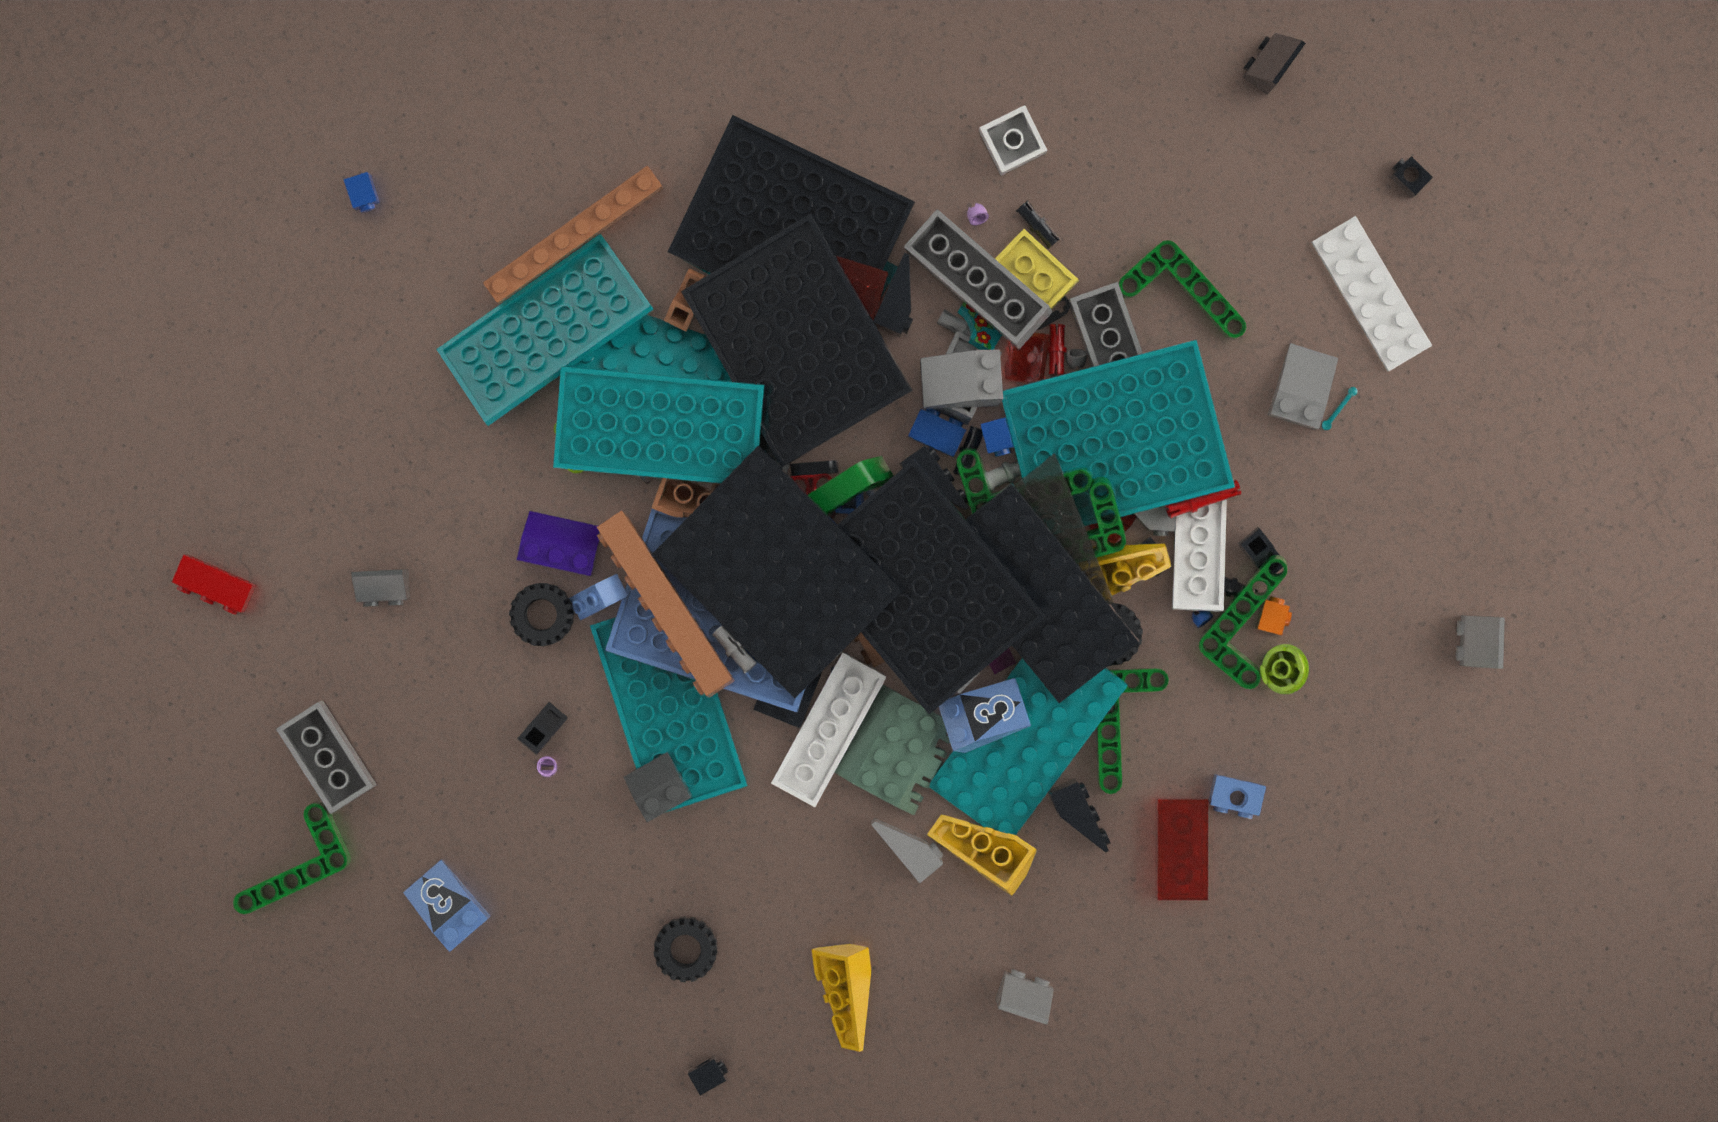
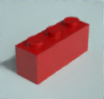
(213, 584)

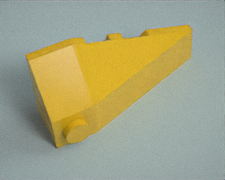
(1133, 565)
(993, 854)
(846, 980)

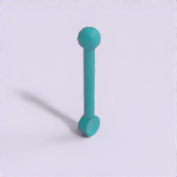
(1326, 425)

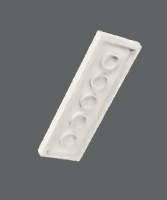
(1371, 293)
(1200, 559)
(829, 729)

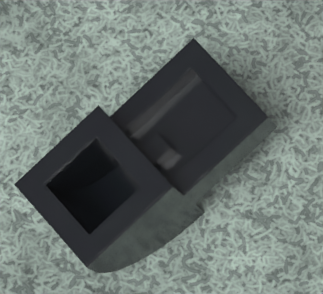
(1259, 549)
(542, 728)

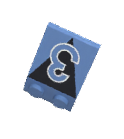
(984, 715)
(446, 905)

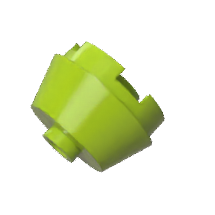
(1284, 669)

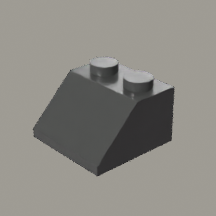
(381, 586)
(657, 787)

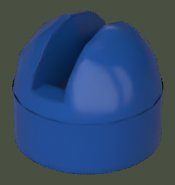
(1201, 618)

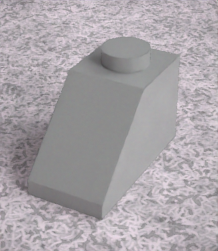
(1156, 521)

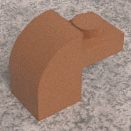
(679, 310)

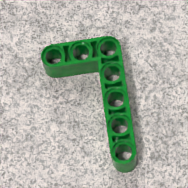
(1187, 284)
(855, 480)
(986, 494)
(1106, 526)
(1239, 618)
(1113, 719)
(301, 871)

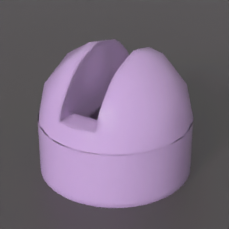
(977, 214)
(546, 762)

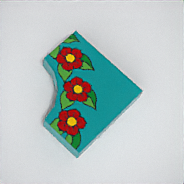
(982, 334)

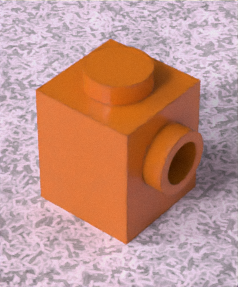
(1273, 616)

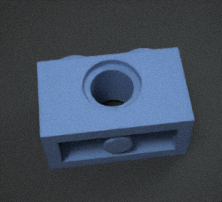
(598, 597)
(1252, 796)

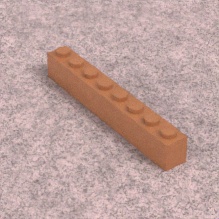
(573, 234)
(665, 604)

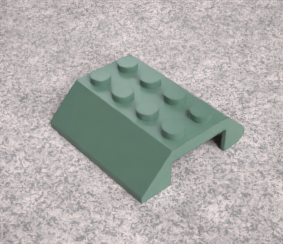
(894, 750)

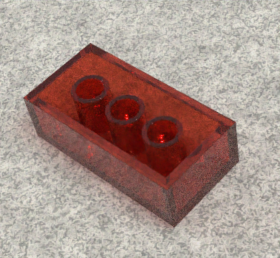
(1181, 848)

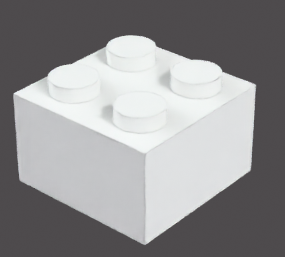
(1012, 140)

